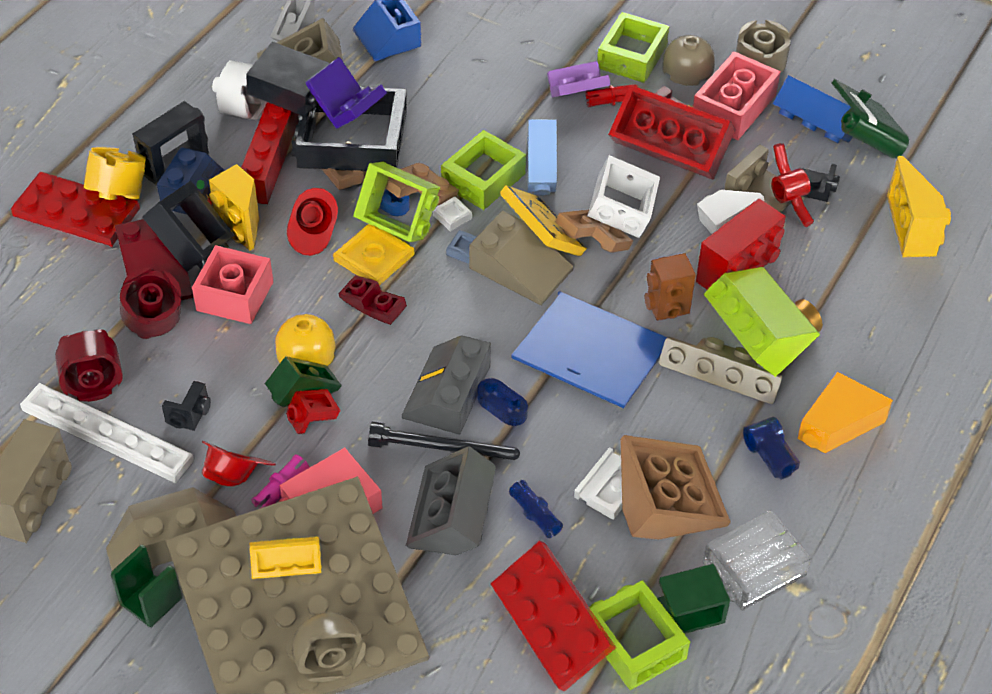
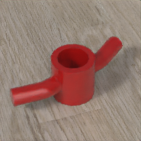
(791, 185)

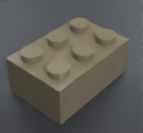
(30, 477)

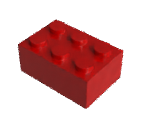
(742, 243)

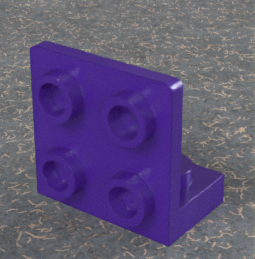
(340, 93)

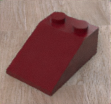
(144, 249)

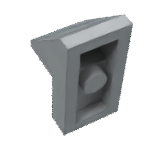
(294, 17)

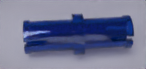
(535, 509)

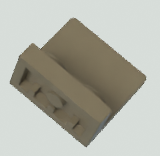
(752, 176)

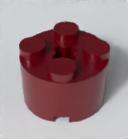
(150, 302)
(88, 365)

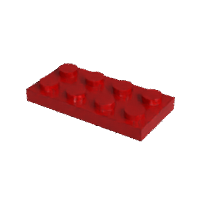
(73, 209)
(552, 616)

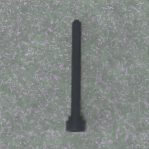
(383, 435)

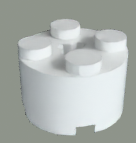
(232, 92)

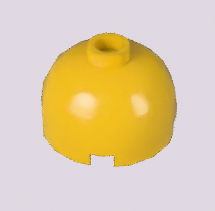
(305, 339)

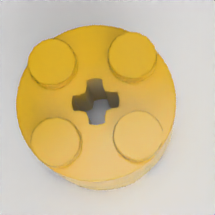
(114, 173)

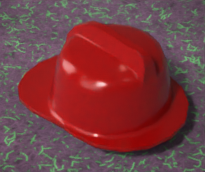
(312, 221)
(229, 467)

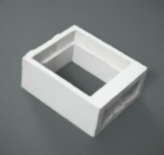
(641, 186)

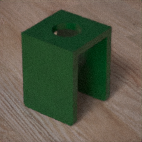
(142, 591)
(695, 598)

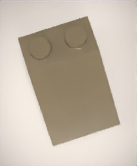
(314, 40)
(518, 259)

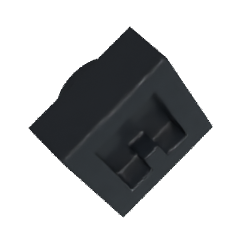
(822, 183)

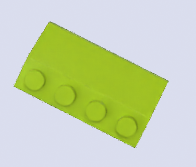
(762, 317)

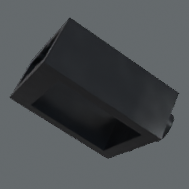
(163, 129)
(177, 237)

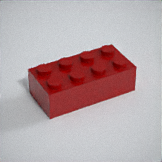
(672, 132)

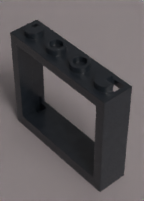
(352, 156)

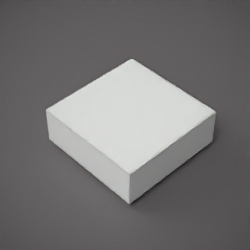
(452, 213)

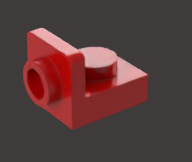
(311, 406)

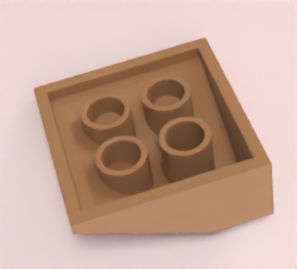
(668, 489)

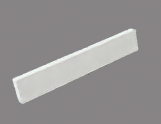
(107, 432)

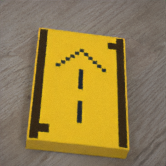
(541, 220)

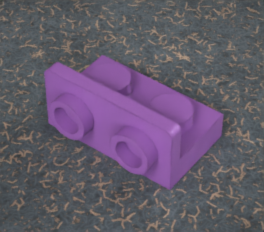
(576, 79)

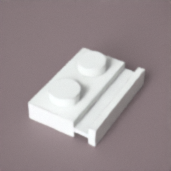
(603, 485)

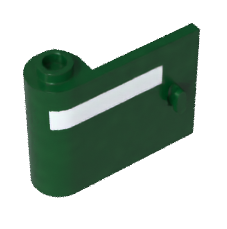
(871, 122)

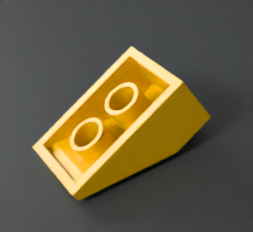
(916, 211)

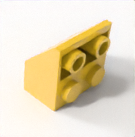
(236, 203)

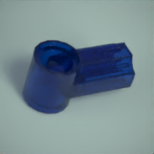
(768, 440)

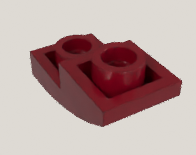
(369, 299)

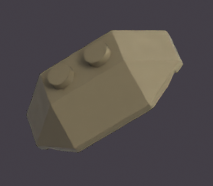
(162, 519)

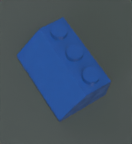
(813, 107)

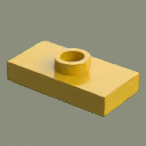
(285, 557)

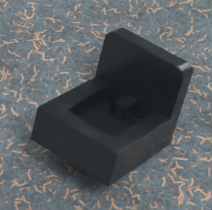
(191, 410)

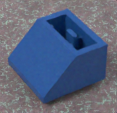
(388, 29)

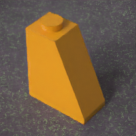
(842, 414)

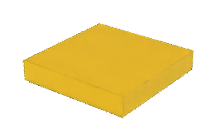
(373, 254)

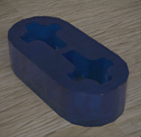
(500, 404)

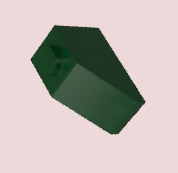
(299, 375)

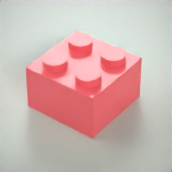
(232, 284)

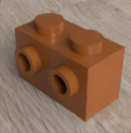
(670, 286)

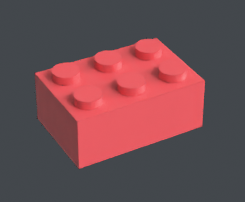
(738, 92)

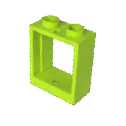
(637, 65)
(473, 188)
(372, 194)
(655, 660)

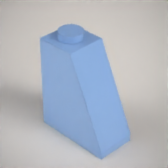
(542, 156)

